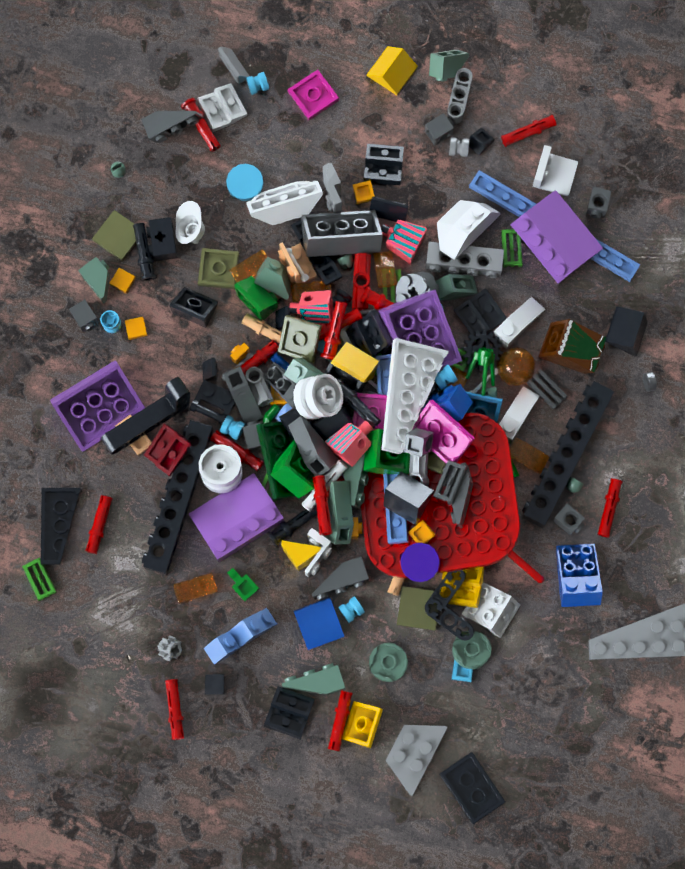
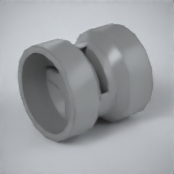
(458, 147)

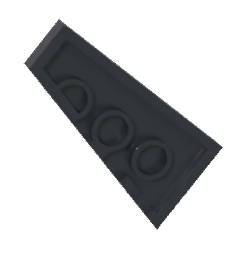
(56, 519)

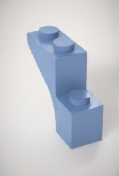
(240, 635)

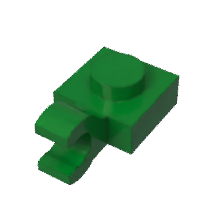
(243, 585)

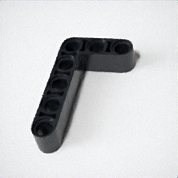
(175, 401)

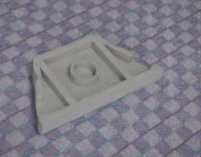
(413, 753)

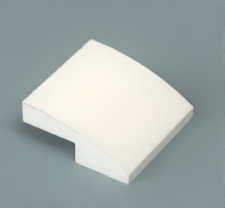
(221, 107)

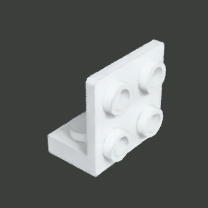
(555, 173)
(317, 540)
(494, 610)

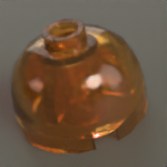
(516, 366)

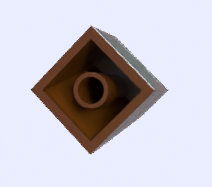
(572, 346)

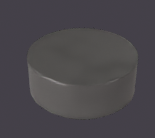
(649, 381)

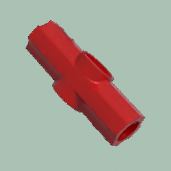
(362, 266)

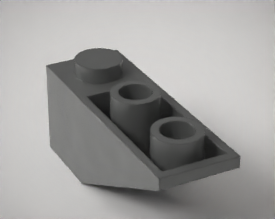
(166, 123)
(281, 383)
(242, 395)
(312, 447)
(462, 498)
(346, 575)

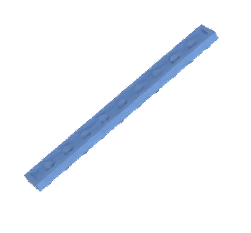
(519, 205)
(396, 525)

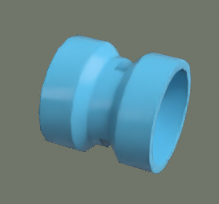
(257, 83)
(107, 320)
(445, 377)
(232, 427)
(351, 609)

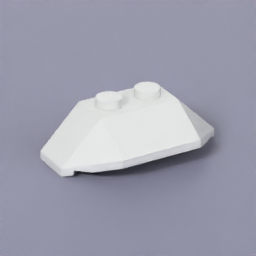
(285, 202)
(463, 226)

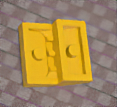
(469, 592)

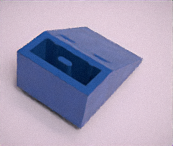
(453, 401)
(578, 575)

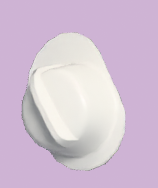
(189, 224)

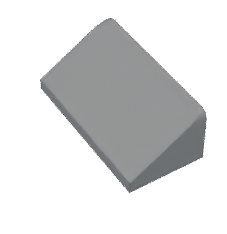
(233, 64)

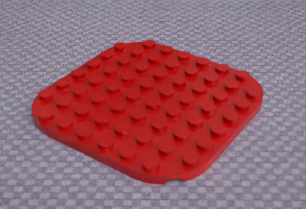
(491, 517)

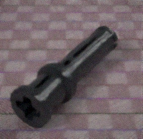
(144, 261)
(350, 397)
(287, 528)

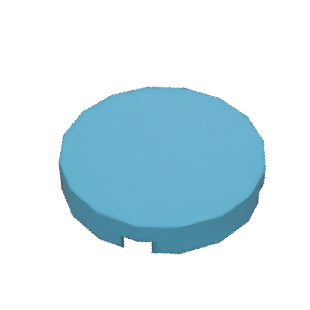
(244, 182)

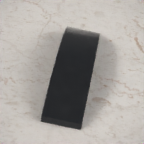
(323, 265)

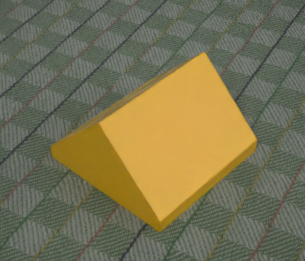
(393, 69)
(355, 362)
(300, 554)
(362, 724)

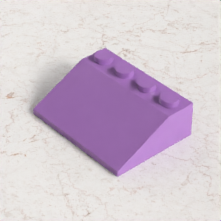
(556, 236)
(421, 322)
(97, 405)
(236, 517)

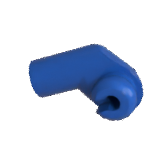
(280, 361)

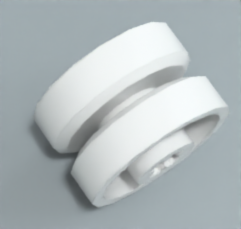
(318, 396)
(220, 468)

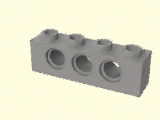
(474, 254)

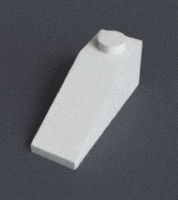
(518, 322)
(518, 412)

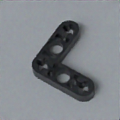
(443, 602)

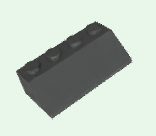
(341, 233)

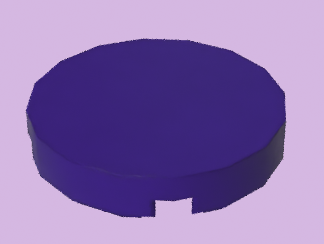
(420, 562)

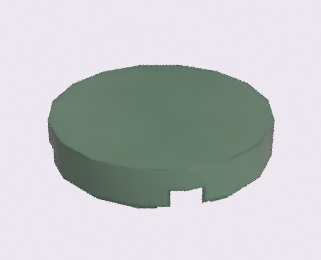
(472, 652)
(388, 662)

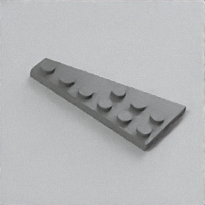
(649, 638)

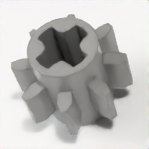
(170, 648)

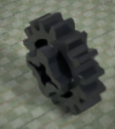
(481, 343)

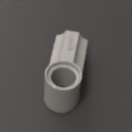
(259, 388)
(419, 467)

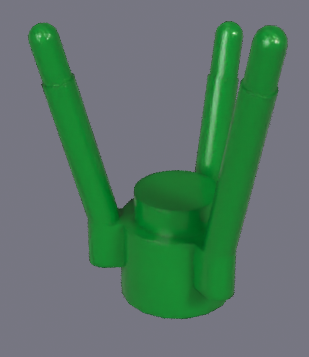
(486, 358)

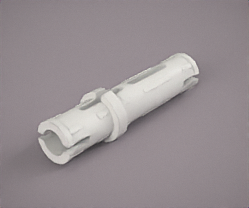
(339, 468)

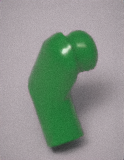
(271, 413)

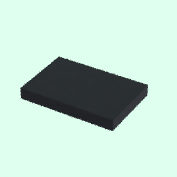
(472, 788)

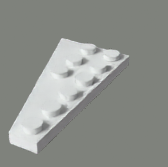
(410, 382)

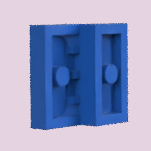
(318, 623)

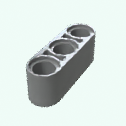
(463, 88)

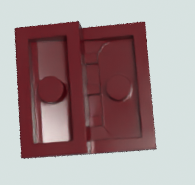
(167, 449)

